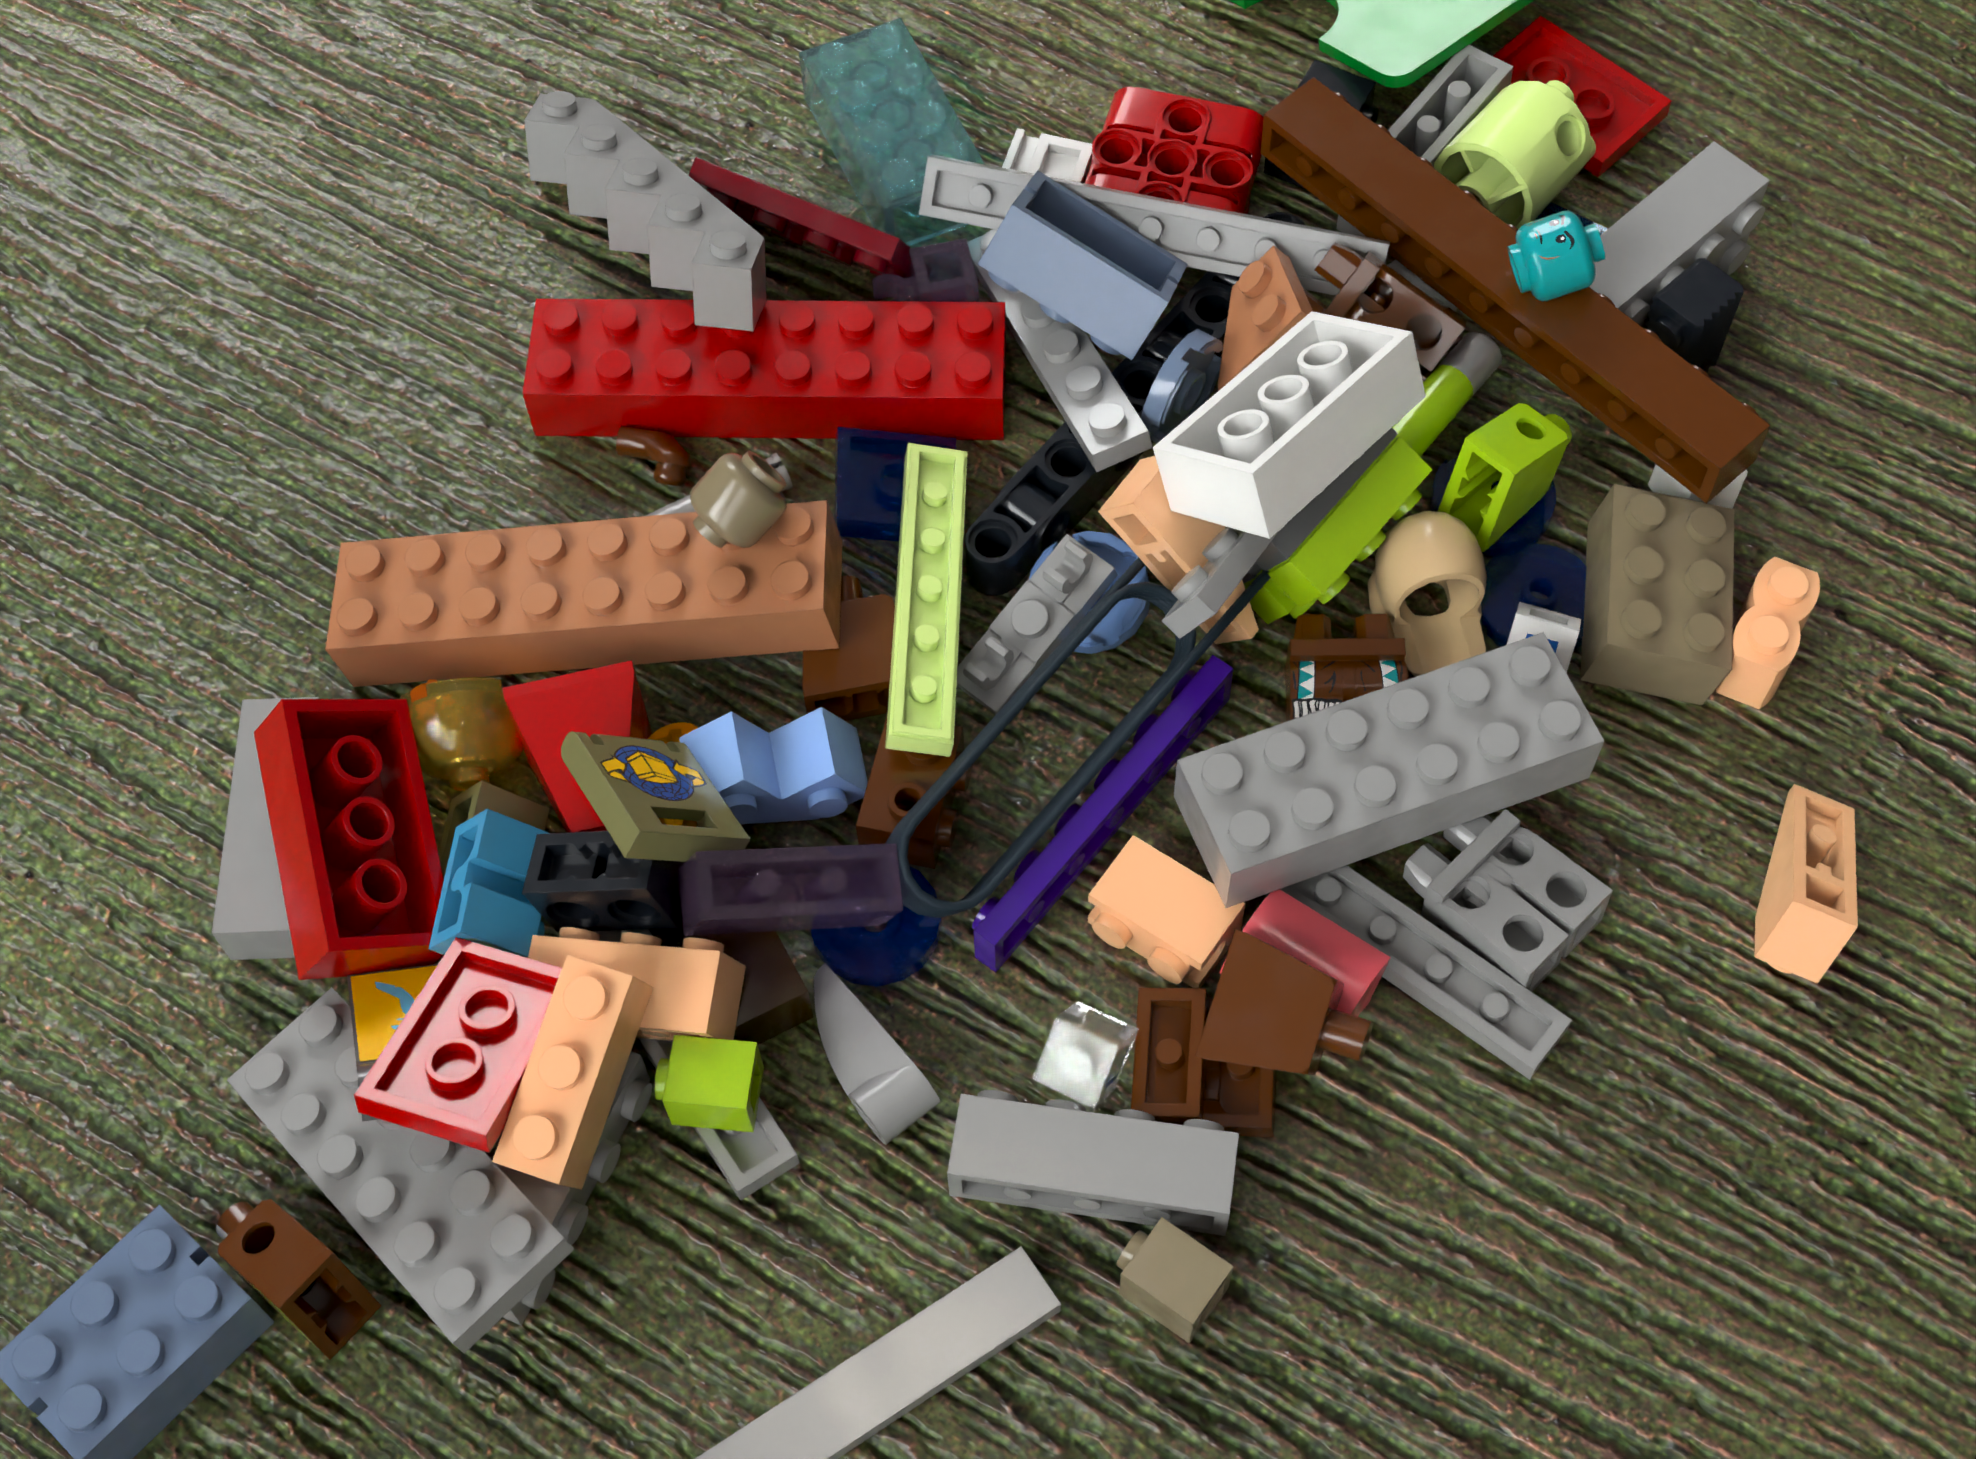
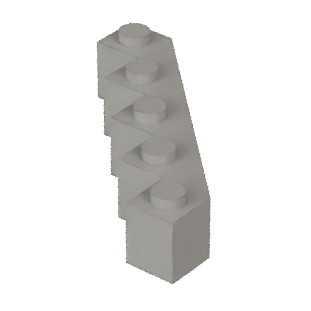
(649, 208)

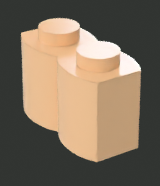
(1769, 631)

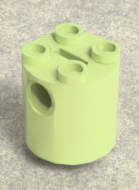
(1520, 150)

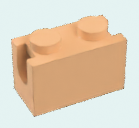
(1163, 914)

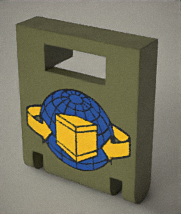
(645, 780)

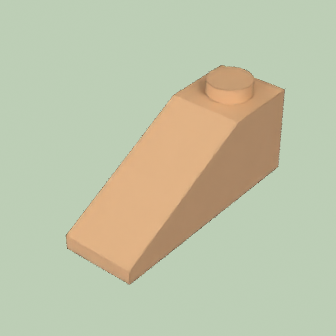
(1169, 540)
(1809, 887)

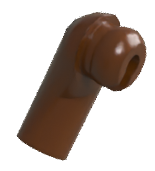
(658, 447)

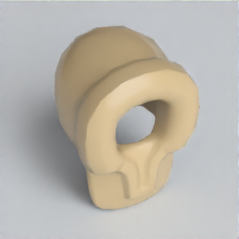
(1426, 551)

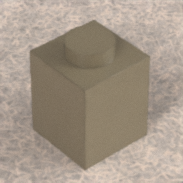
(1173, 1278)

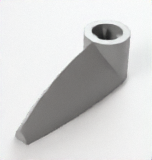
(868, 1062)

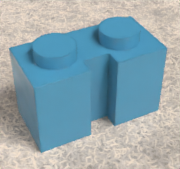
(485, 886)

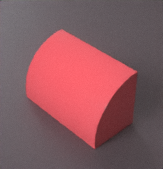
(1321, 944)

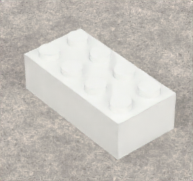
(1290, 423)

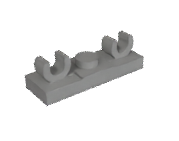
(1034, 623)

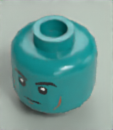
(1555, 255)

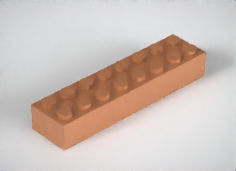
(582, 597)

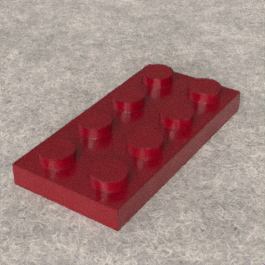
(804, 222)

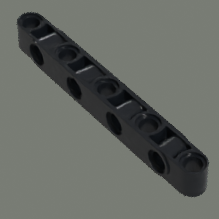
(1041, 503)

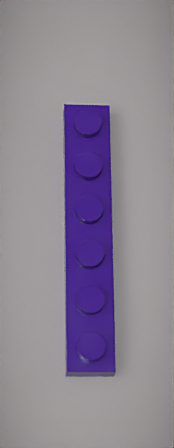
(1087, 828)

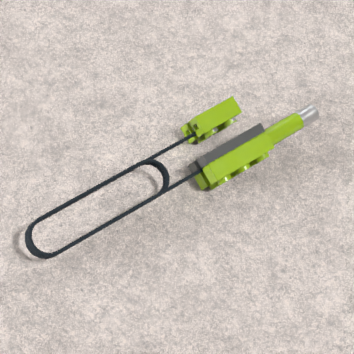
(1290, 575)

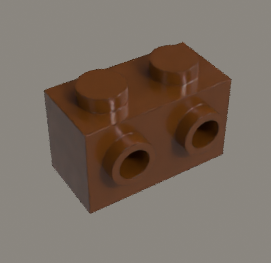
(896, 785)

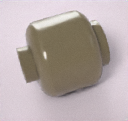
(738, 500)

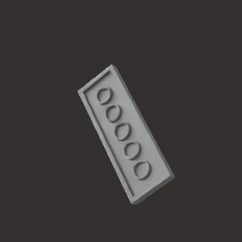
(422, 1203)

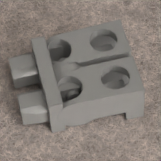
(1508, 896)

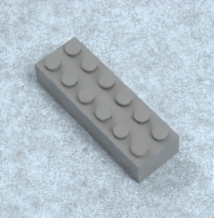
(1385, 769)

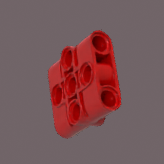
(1178, 149)

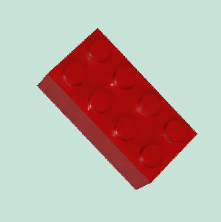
(351, 834)

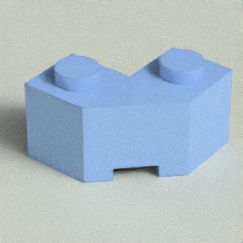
(782, 775)

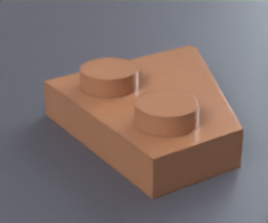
(1261, 310)

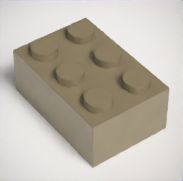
(1658, 595)

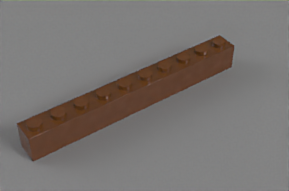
(1461, 252)

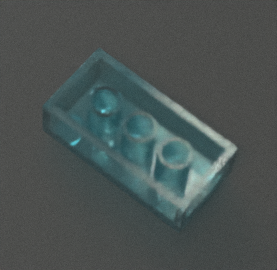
(883, 122)

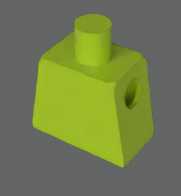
(1520, 452)

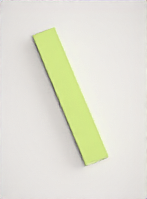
(927, 602)

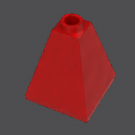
(585, 701)

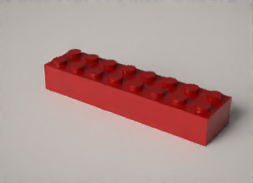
(792, 377)

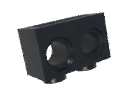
(591, 885)

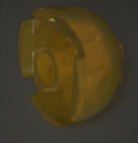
(464, 731)

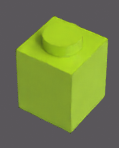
(711, 1083)

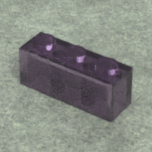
(789, 888)

